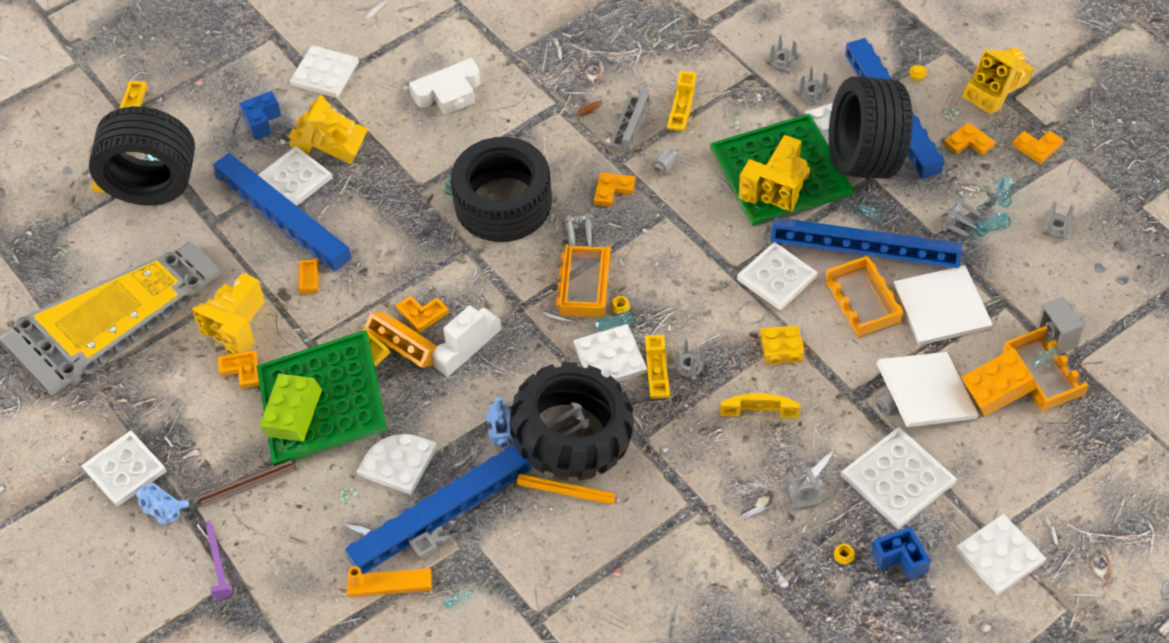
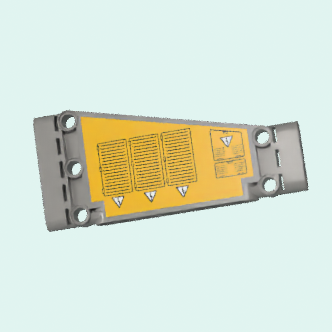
(107, 318)

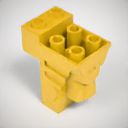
(997, 77)
(328, 132)
(779, 179)
(229, 314)

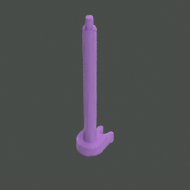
(222, 590)

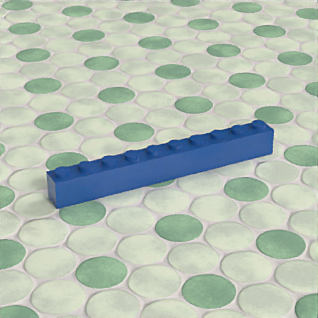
(921, 150)
(282, 212)
(866, 242)
(437, 509)

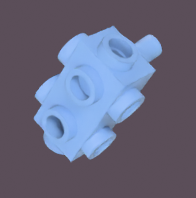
(499, 418)
(160, 504)

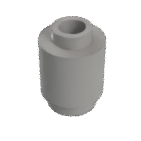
(665, 161)
(886, 403)

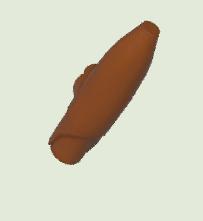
(589, 108)

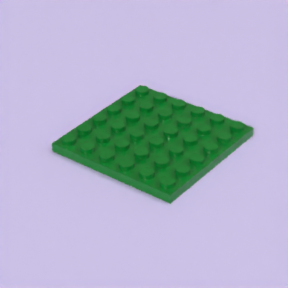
(820, 187)
(349, 398)

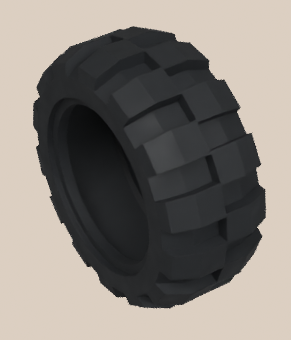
(564, 454)

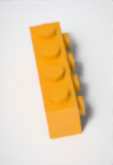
(401, 338)

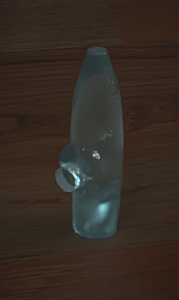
(870, 212)
(1046, 356)
(458, 597)

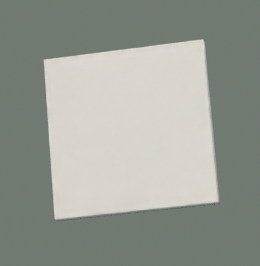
(942, 305)
(927, 389)
(898, 477)

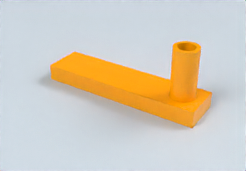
(387, 582)

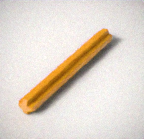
(566, 489)

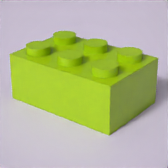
(290, 407)

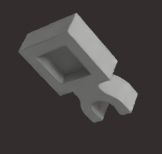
(427, 544)

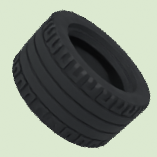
(870, 127)
(144, 132)
(498, 159)

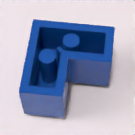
(258, 112)
(901, 548)

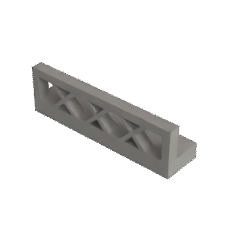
(633, 123)

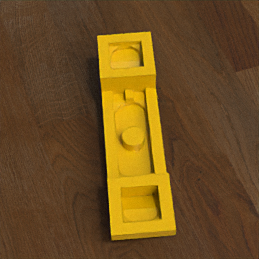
(683, 101)
(657, 366)
(761, 402)

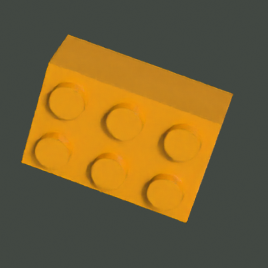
(999, 382)

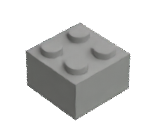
(1062, 324)

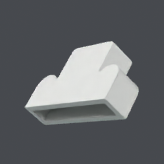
(448, 87)
(464, 338)

